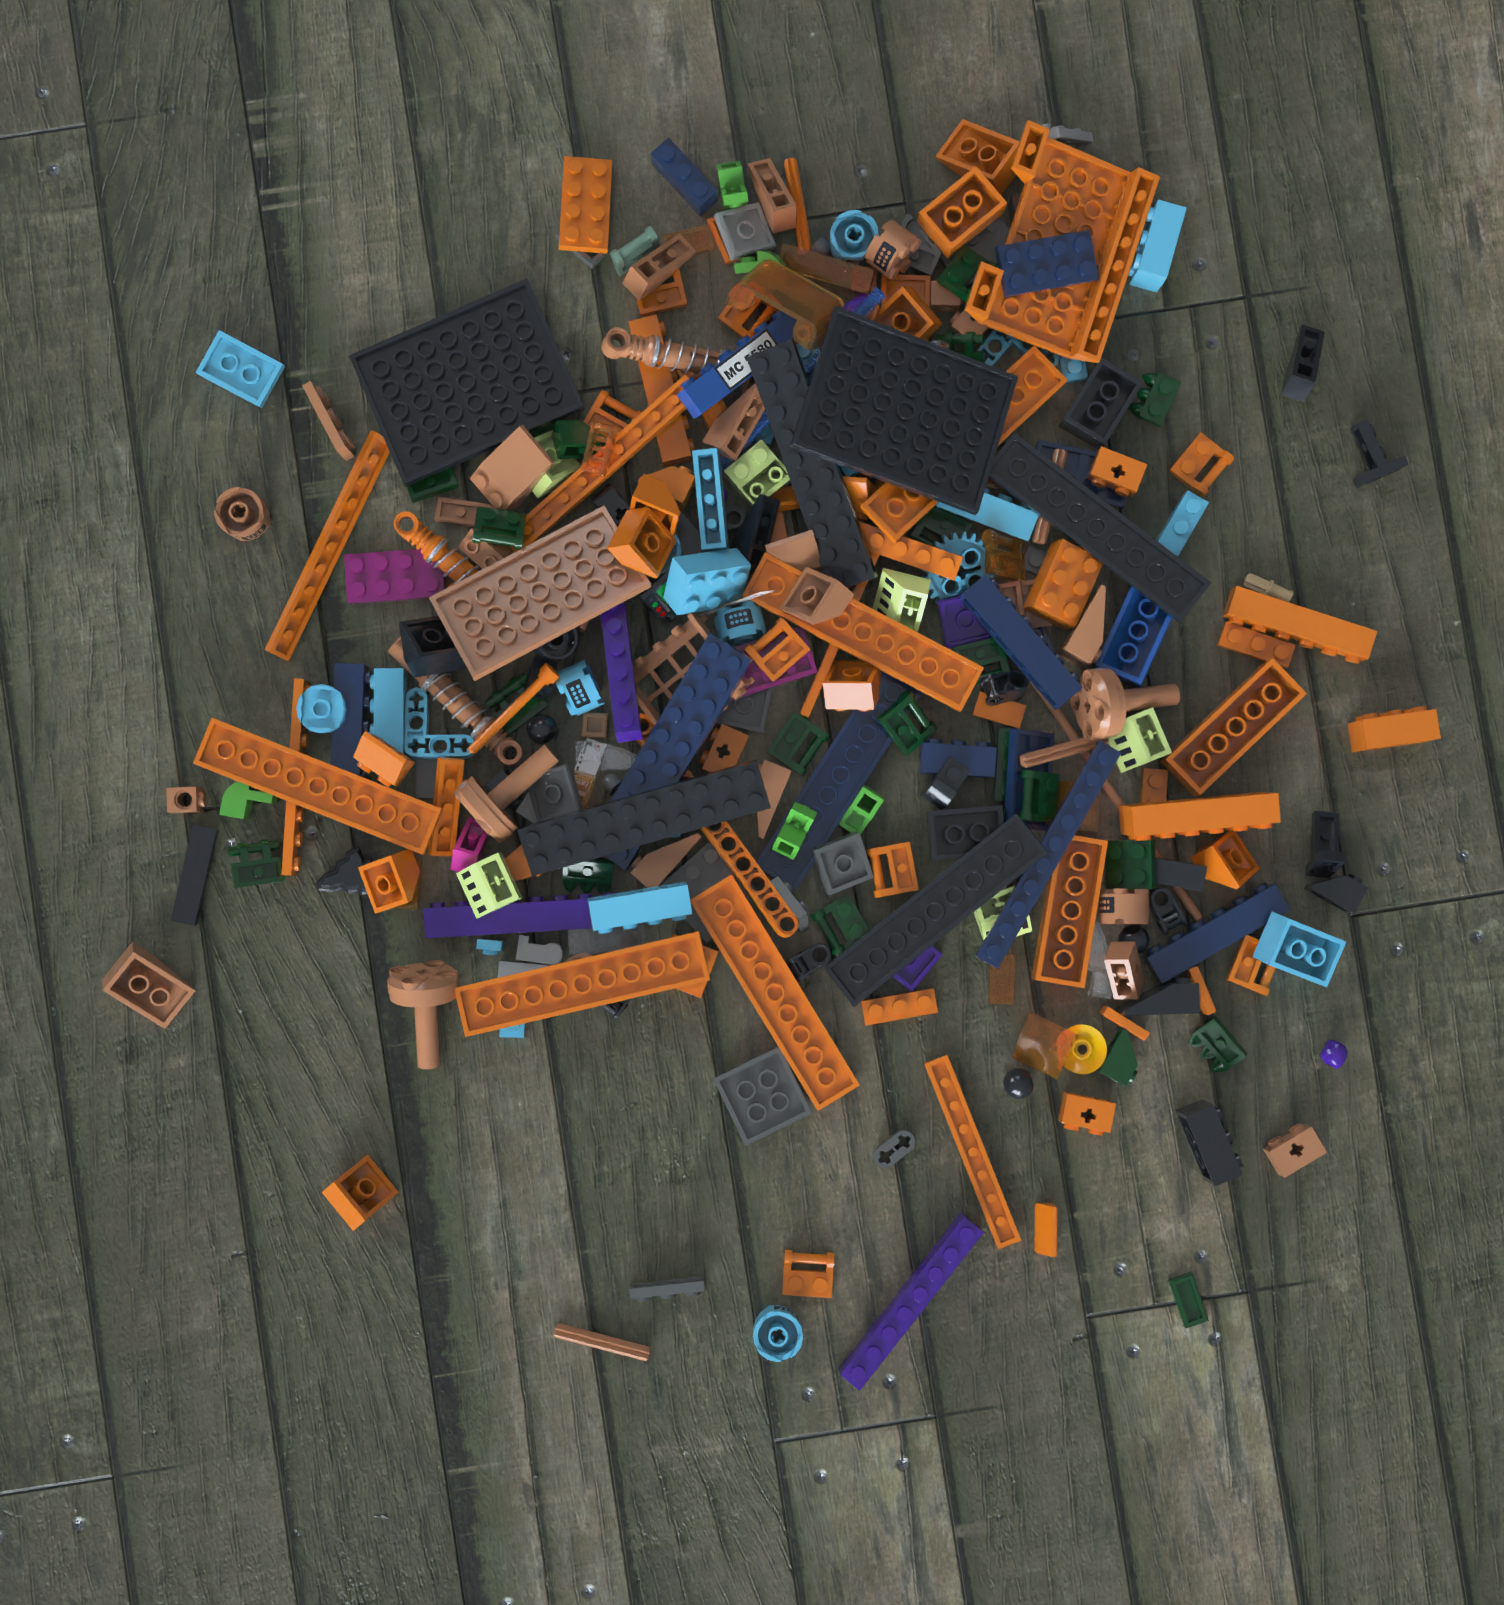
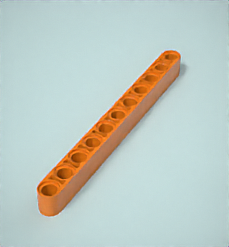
(741, 853)

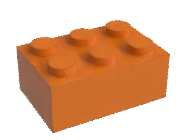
(961, 212)
(1063, 584)
(1393, 728)

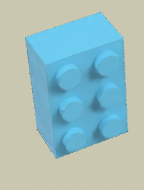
(1157, 246)
(706, 580)
(1299, 949)

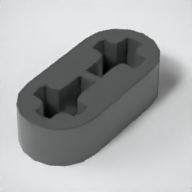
(889, 1144)

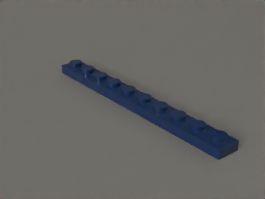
(1055, 842)

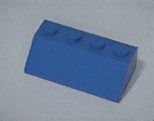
(1134, 639)

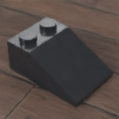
(1171, 997)

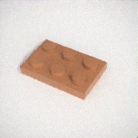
(329, 420)

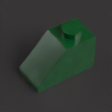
(571, 439)
(1120, 1059)

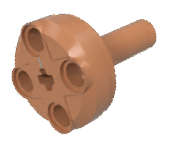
(1104, 703)
(489, 807)
(424, 988)

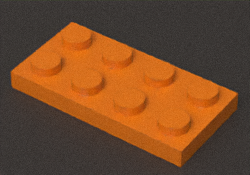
(585, 204)

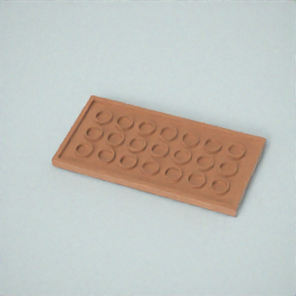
(536, 594)

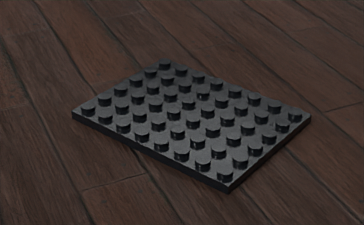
(466, 382)
(904, 411)

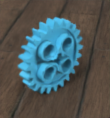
(961, 547)

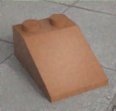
(512, 470)
(1086, 638)
(147, 985)

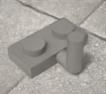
(1072, 137)

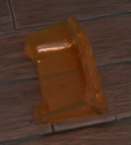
(790, 294)

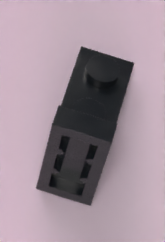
(1373, 455)
(1324, 845)

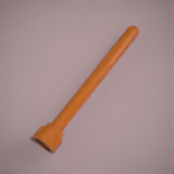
(546, 676)

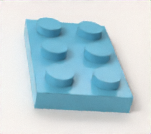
(240, 369)

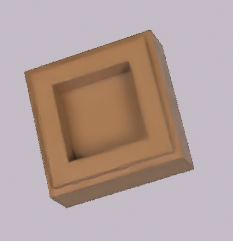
(595, 725)

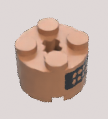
(892, 249)
(228, 514)
(1124, 906)

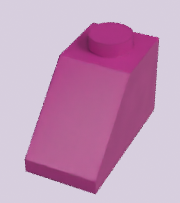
(469, 846)

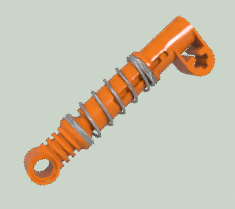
(435, 549)

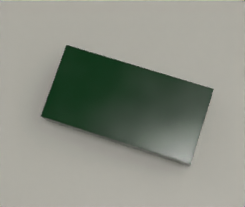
(1188, 1300)

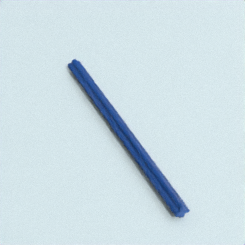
(863, 310)

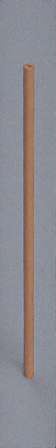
(1117, 800)

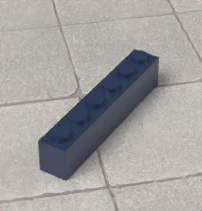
(1020, 642)
(353, 683)
(1215, 933)

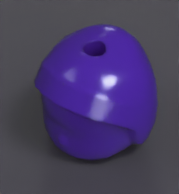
(1334, 1054)

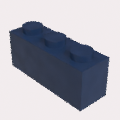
(684, 177)
(978, 758)

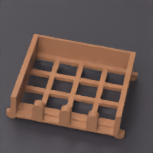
(664, 650)

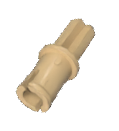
(1267, 587)

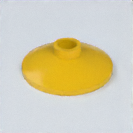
(1095, 1053)

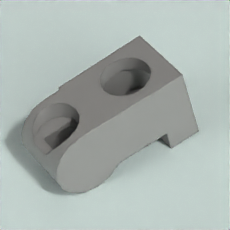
(539, 953)

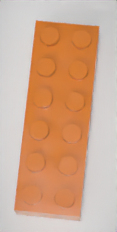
(1233, 727)
(1195, 814)
(1070, 914)

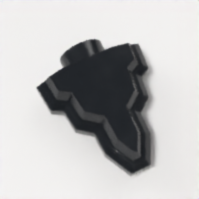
(346, 874)

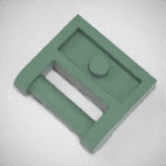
(634, 250)

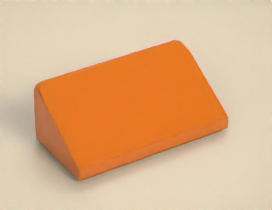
(1046, 1229)

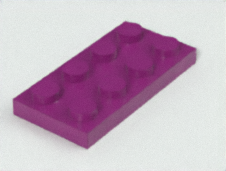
(391, 576)
(802, 668)

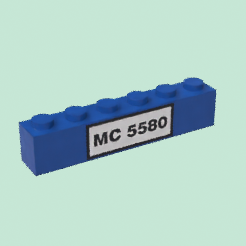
(733, 366)

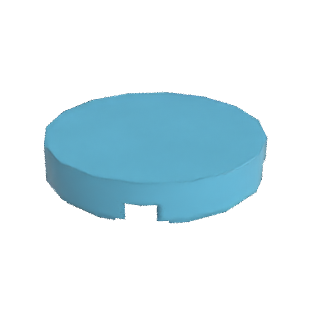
(322, 708)

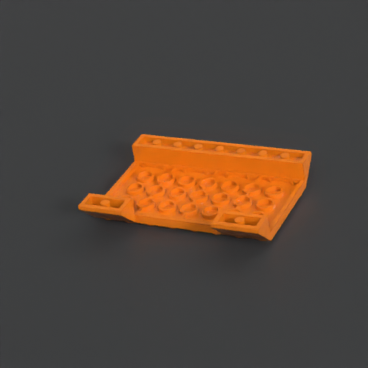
(1061, 196)

